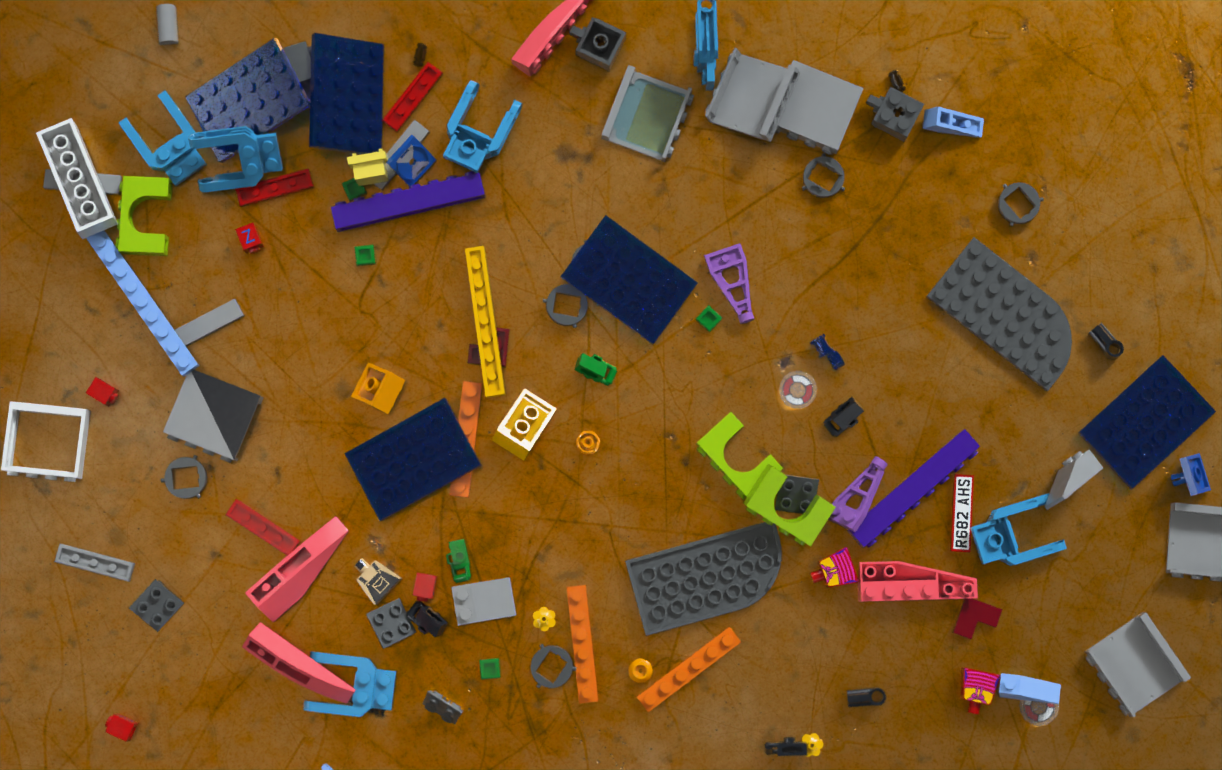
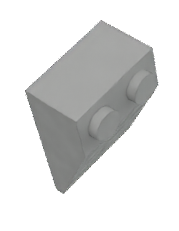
(1072, 475)
(483, 601)

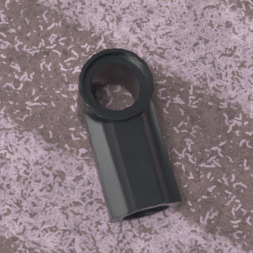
(1105, 339)
(862, 697)

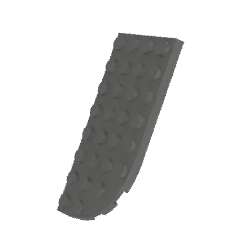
(1006, 313)
(705, 577)

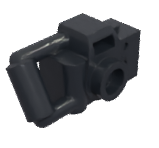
(844, 417)
(427, 619)
(788, 747)

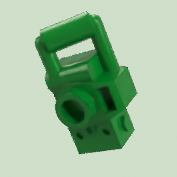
(595, 368)
(460, 560)

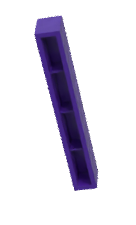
(407, 202)
(914, 487)

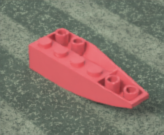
(546, 35)
(297, 571)
(911, 582)
(295, 664)

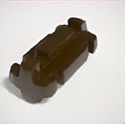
(420, 54)
(897, 81)

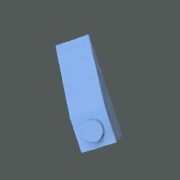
(952, 122)
(1028, 689)

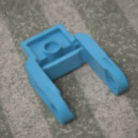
(706, 43)
(470, 146)
(174, 156)
(257, 156)
(996, 537)
(372, 686)

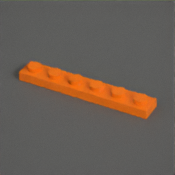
(469, 422)
(582, 644)
(688, 669)

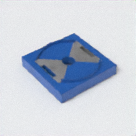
(414, 150)

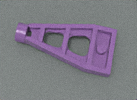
(726, 259)
(852, 518)

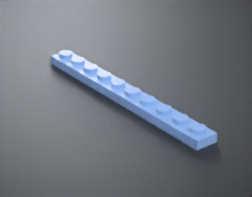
(143, 302)

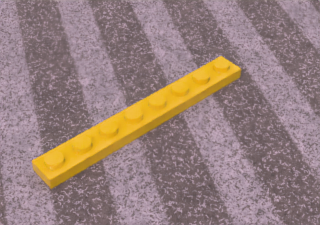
(485, 322)

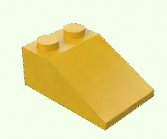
(523, 424)

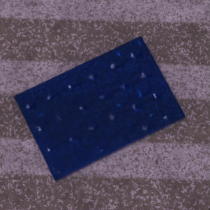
(252, 93)
(346, 94)
(629, 279)
(1147, 422)
(413, 459)

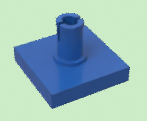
(1192, 474)

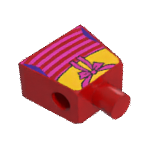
(836, 569)
(978, 688)

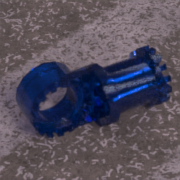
(825, 350)

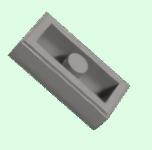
(167, 24)

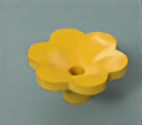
(548, 614)
(817, 744)

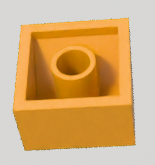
(378, 388)

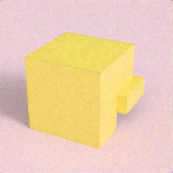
(369, 167)

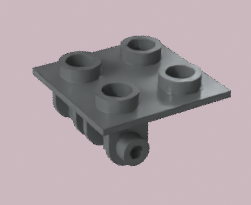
(796, 494)
(156, 605)
(391, 623)
(434, 703)

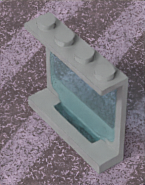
(647, 115)

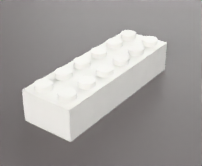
(77, 178)

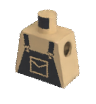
(376, 579)

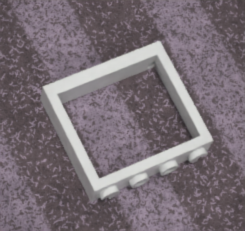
(11, 433)

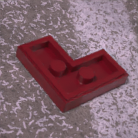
(503, 339)
(973, 612)

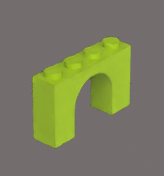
(134, 191)
(713, 446)
(804, 527)

